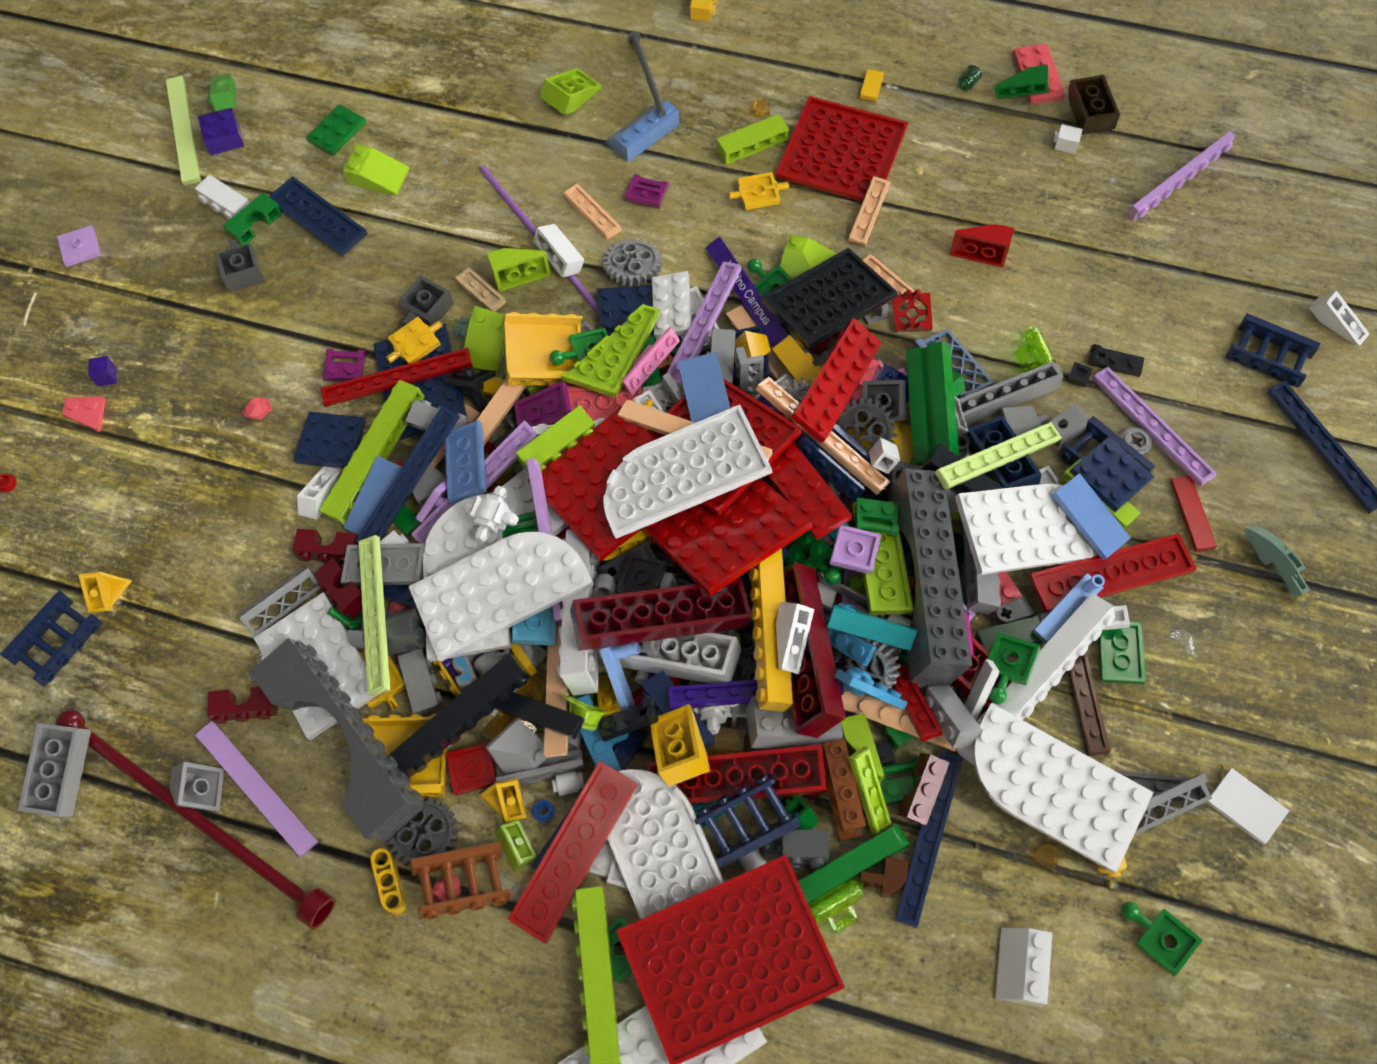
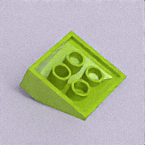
(802, 255)

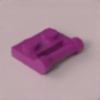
(646, 195)
(343, 371)

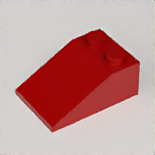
(983, 244)

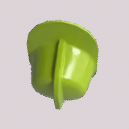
(590, 713)

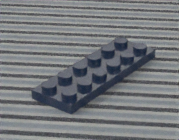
(318, 216)

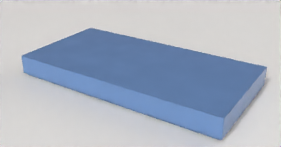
(703, 386)
(465, 462)
(374, 488)
(1091, 516)

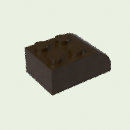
(1093, 104)

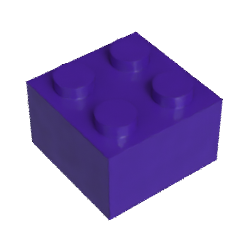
(221, 131)

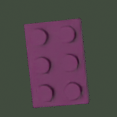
(544, 406)

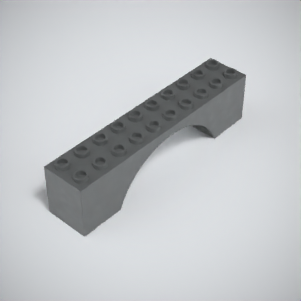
(941, 641)
(377, 793)

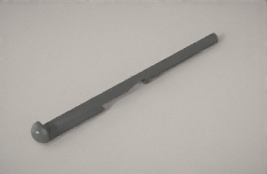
(634, 38)

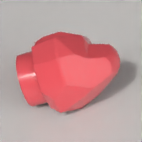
(257, 408)
(439, 891)

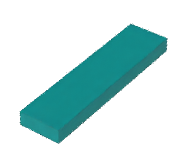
(871, 627)

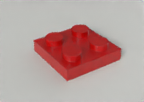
(471, 769)

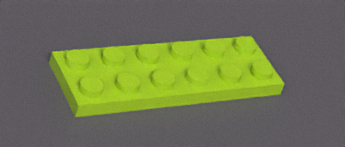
(888, 585)

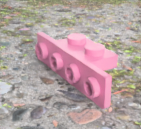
(650, 360)

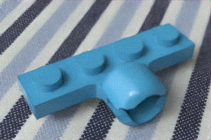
(850, 644)
(860, 683)
(596, 746)

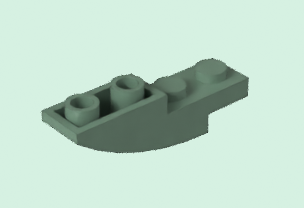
(1273, 550)

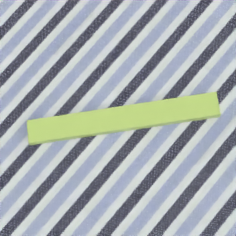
(183, 130)
(997, 455)
(374, 616)

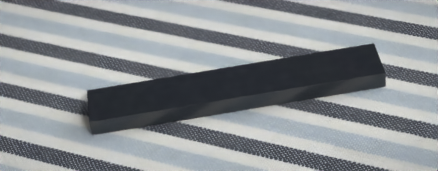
(542, 715)

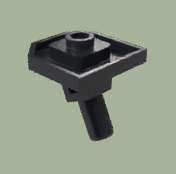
(472, 383)

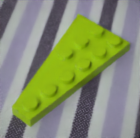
(614, 355)

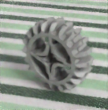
(882, 665)

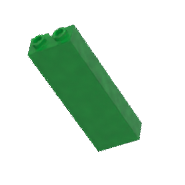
(931, 399)

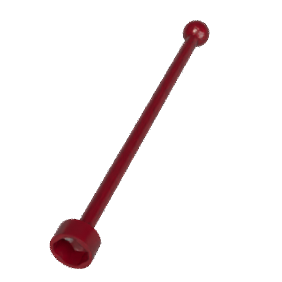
(311, 906)

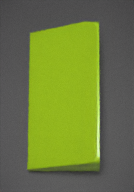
(515, 844)

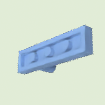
(1067, 606)
(615, 672)

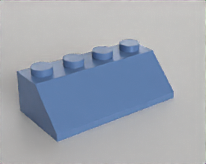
(643, 131)

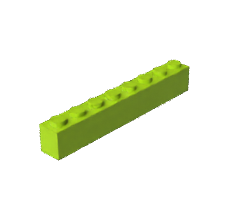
(379, 442)
(596, 976)

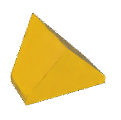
(753, 343)
(101, 590)
(506, 799)

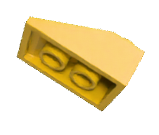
(679, 746)

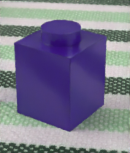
(102, 371)

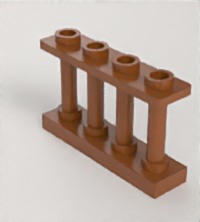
(843, 791)
(467, 859)

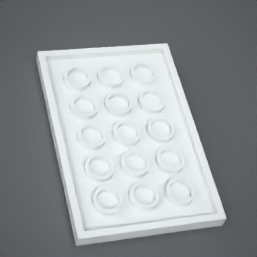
(330, 640)

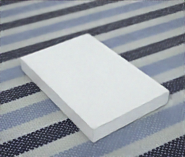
(1247, 806)

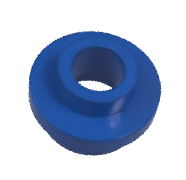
(540, 805)

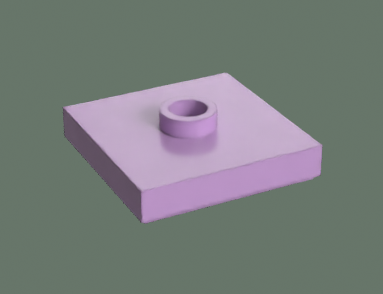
(79, 246)
(433, 501)
(855, 549)

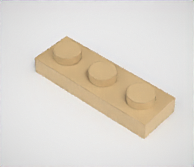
(480, 290)

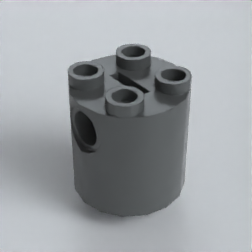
(405, 631)

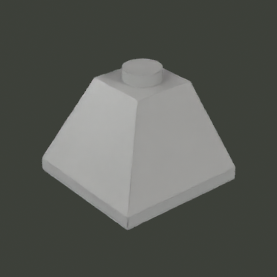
(516, 749)
(196, 786)

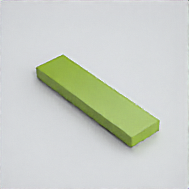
(870, 790)

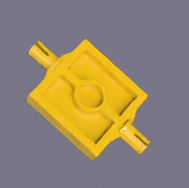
(759, 191)
(414, 341)
(396, 685)

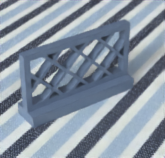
(966, 358)

